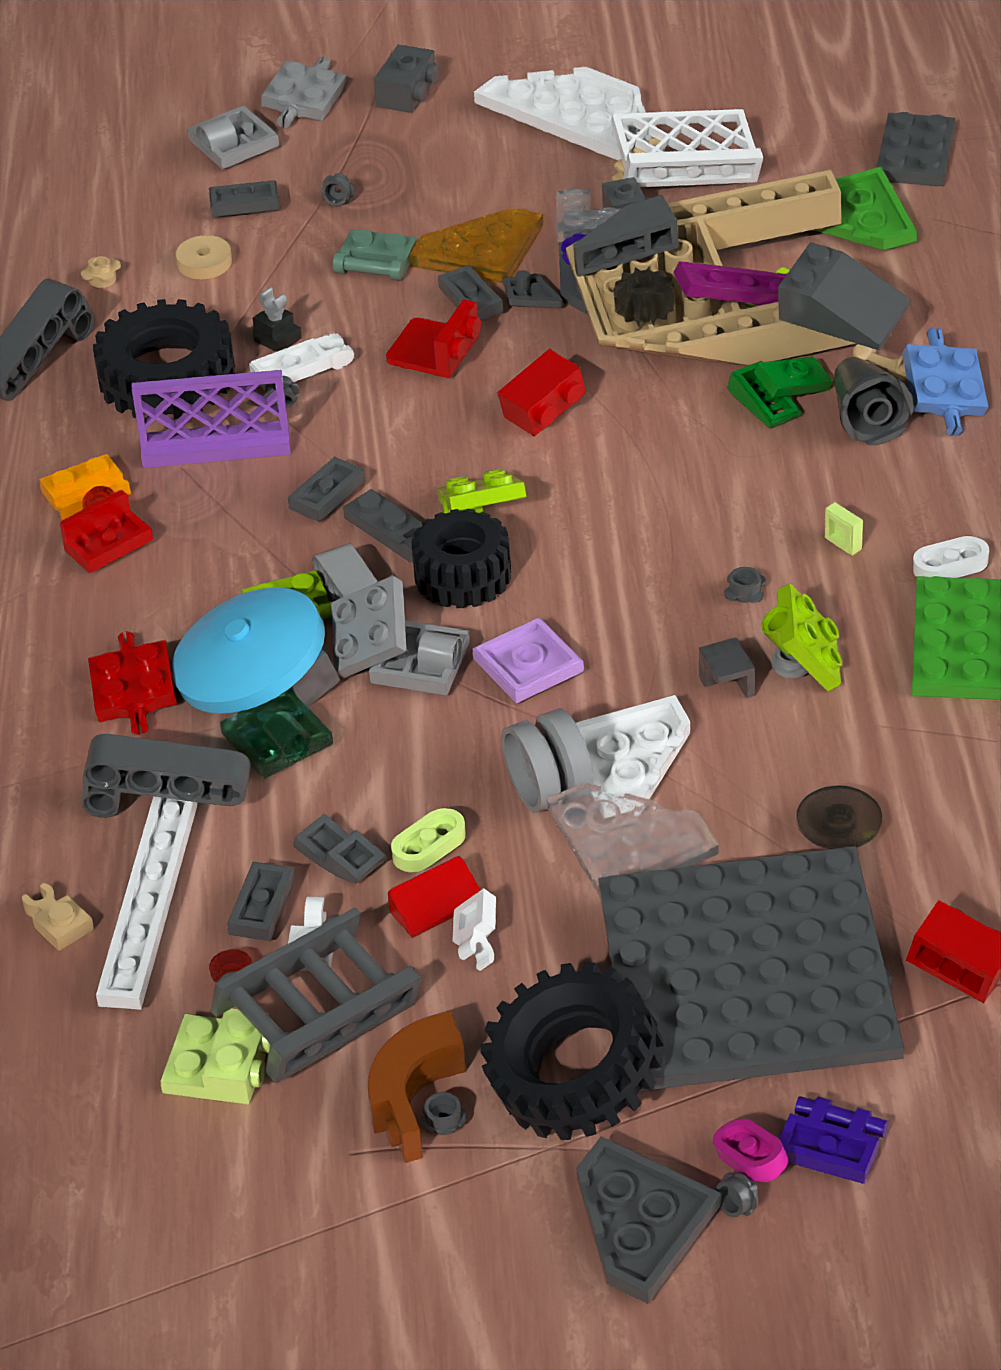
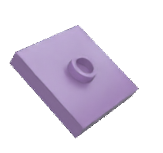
(528, 660)

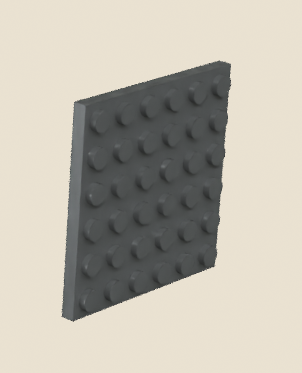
(754, 965)

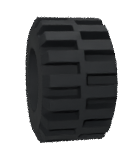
(461, 558)

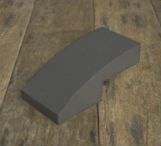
(338, 852)

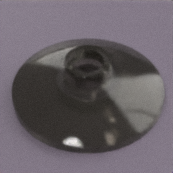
(839, 817)

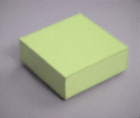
(843, 528)

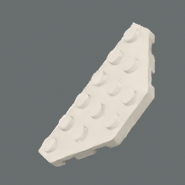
(566, 105)

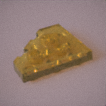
(488, 244)

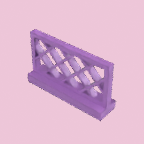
(214, 440)

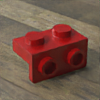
(104, 532)

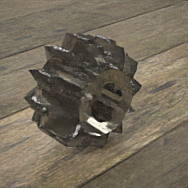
(644, 296)

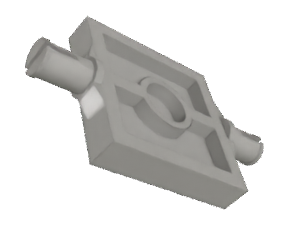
(303, 91)

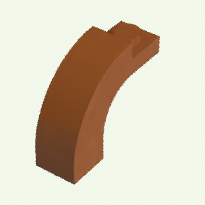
(403, 1066)

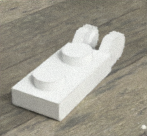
(307, 358)

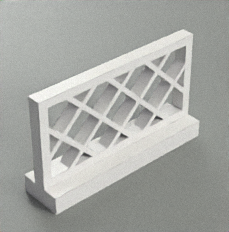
(686, 164)

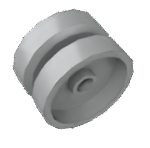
(545, 757)

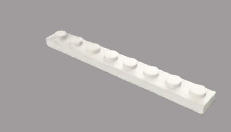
(146, 904)

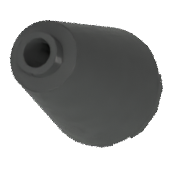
(871, 401)

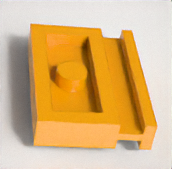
(68, 486)

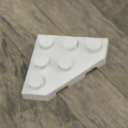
(635, 745)

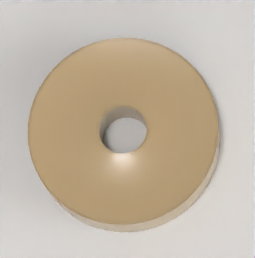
(203, 257)

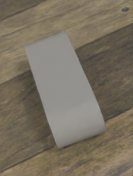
(342, 571)

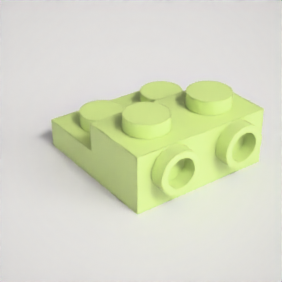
(216, 1059)

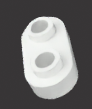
(952, 558)

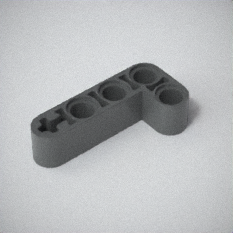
(46, 316)
(160, 770)

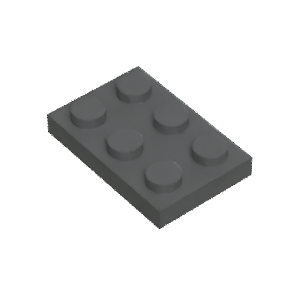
(916, 148)

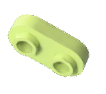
(428, 840)

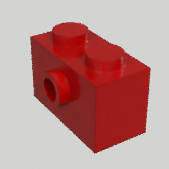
(541, 392)
(958, 951)

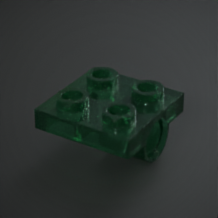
(276, 733)

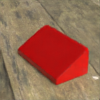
(432, 896)

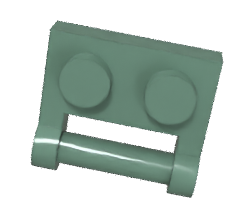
(375, 254)

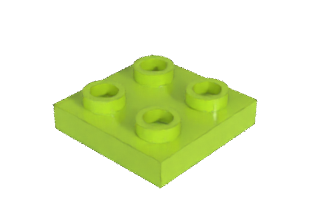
(474, 494)
(805, 635)

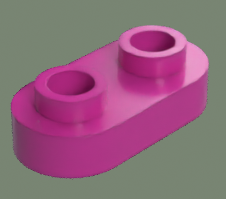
(750, 1150)

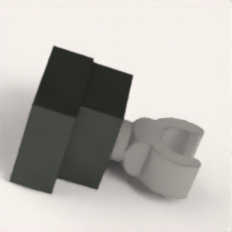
(275, 325)

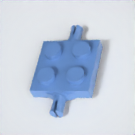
(945, 380)

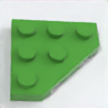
(871, 212)

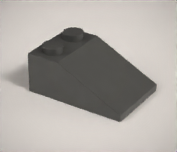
(840, 298)

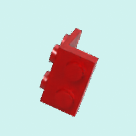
(435, 345)

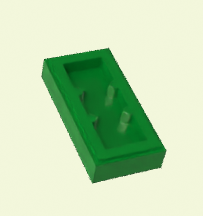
(793, 377)

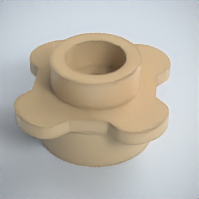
(101, 271)

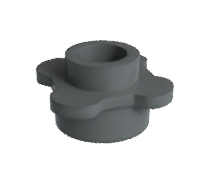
(745, 585)

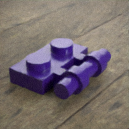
(832, 1148)

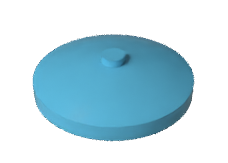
(248, 650)

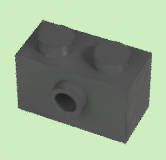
(405, 78)

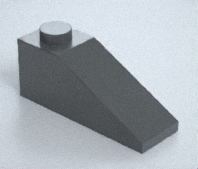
(629, 235)

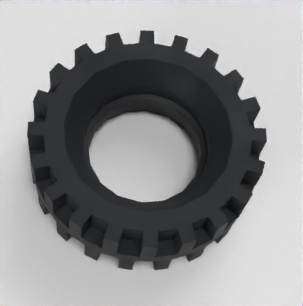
(157, 329)
(548, 1014)

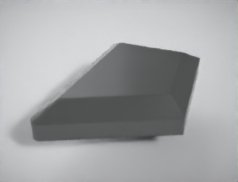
(530, 291)

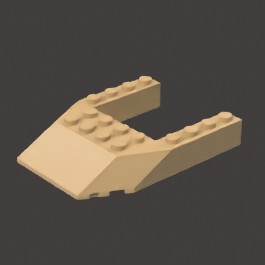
(706, 326)

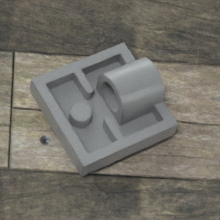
(233, 137)
(368, 626)
(429, 660)

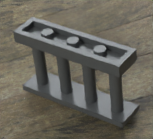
(323, 1030)

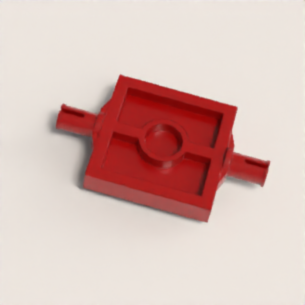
(132, 681)

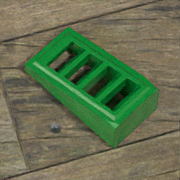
(741, 385)

